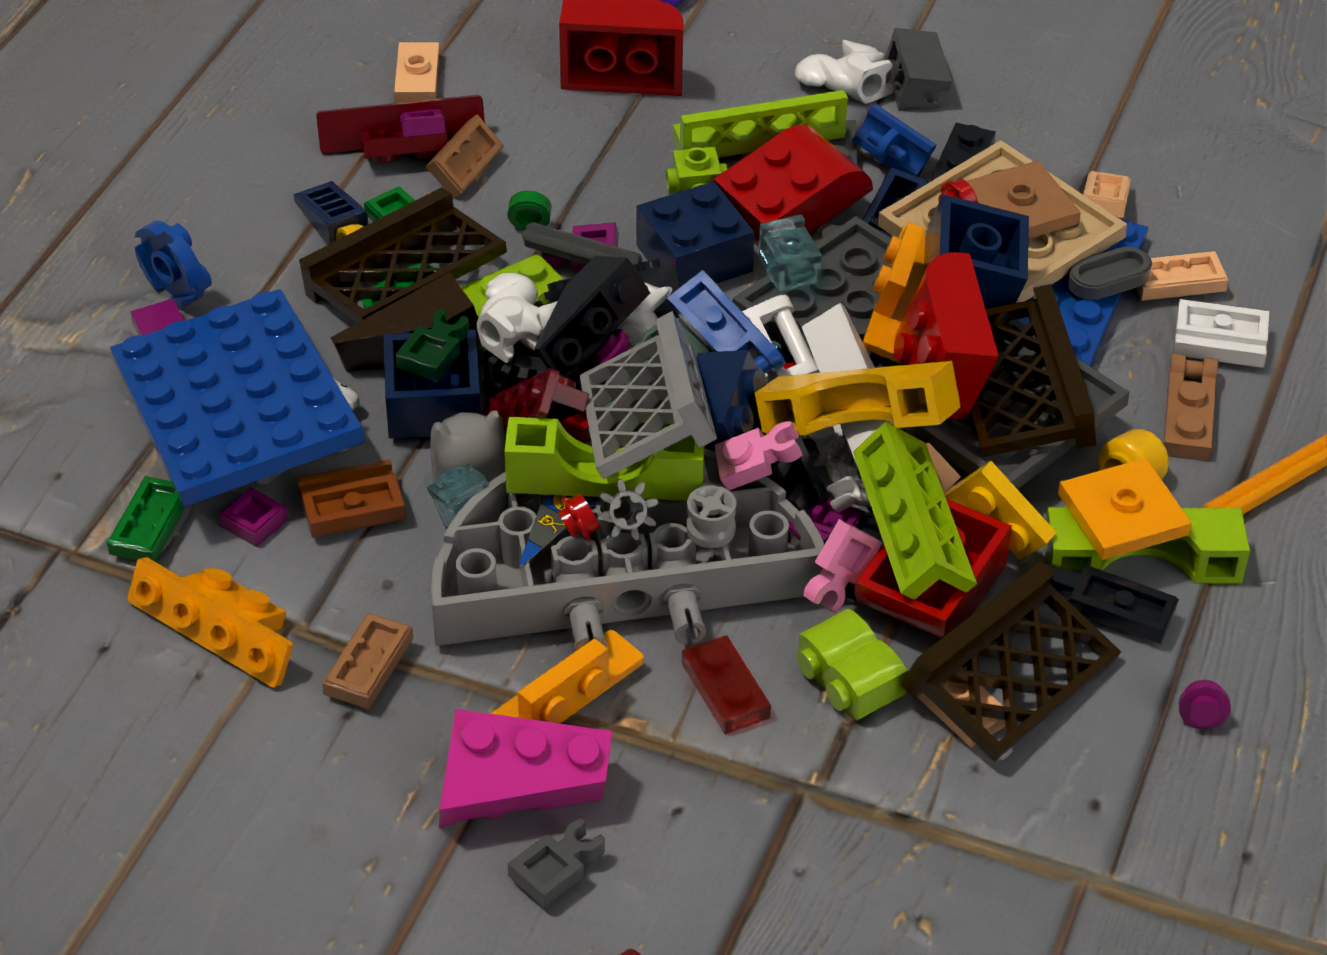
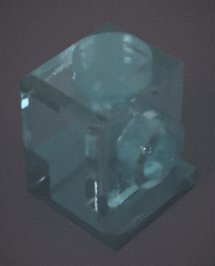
(789, 253)

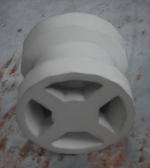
(711, 516)

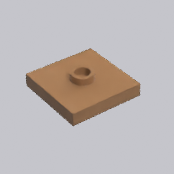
(1029, 192)

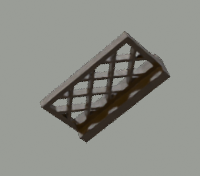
(393, 242)
(1060, 373)
(976, 638)

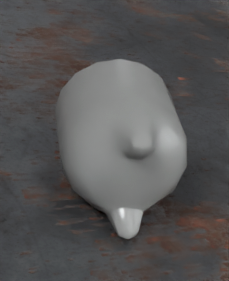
(471, 441)

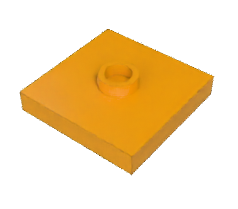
(1124, 508)

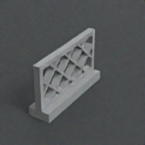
(677, 384)

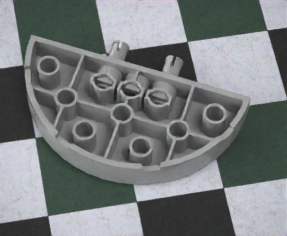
(607, 579)

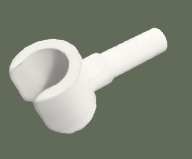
(847, 494)

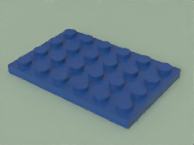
(235, 396)

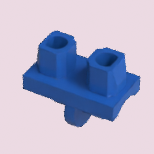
(893, 142)

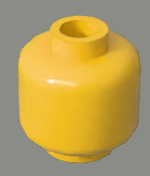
(1133, 446)

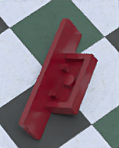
(379, 132)
(539, 397)

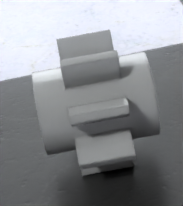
(615, 503)

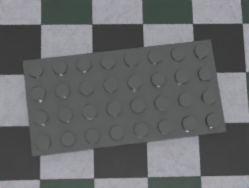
(847, 276)

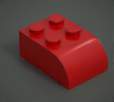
(621, 46)
(794, 177)
(949, 324)
(941, 605)

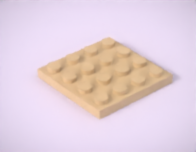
(1048, 254)

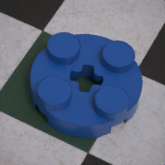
(171, 263)

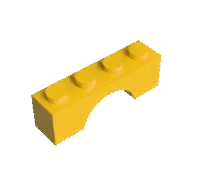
(897, 394)

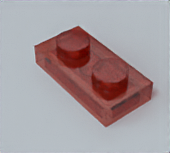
(726, 684)

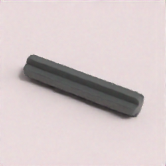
(571, 246)

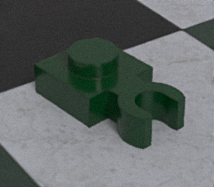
(434, 350)

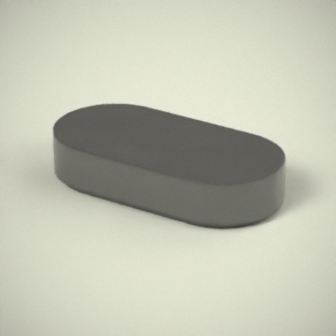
(1109, 273)

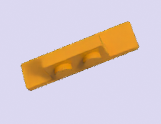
(895, 288)
(217, 615)
(575, 681)

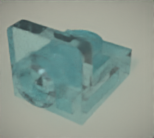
(455, 490)

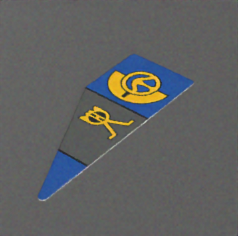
(547, 525)

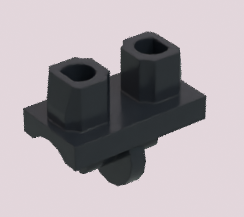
(800, 477)

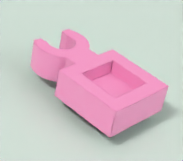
(751, 454)
(843, 561)

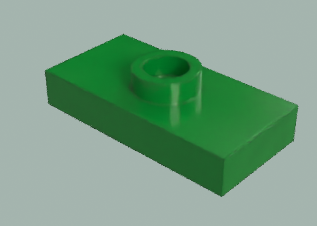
(146, 521)

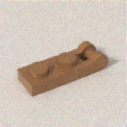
(1190, 408)

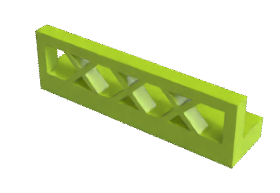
(751, 126)
(912, 512)

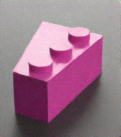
(519, 765)

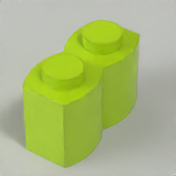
(851, 664)

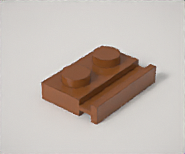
(351, 498)

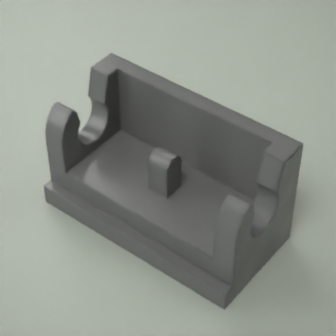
(917, 68)

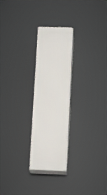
(840, 348)

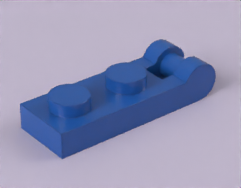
(721, 322)

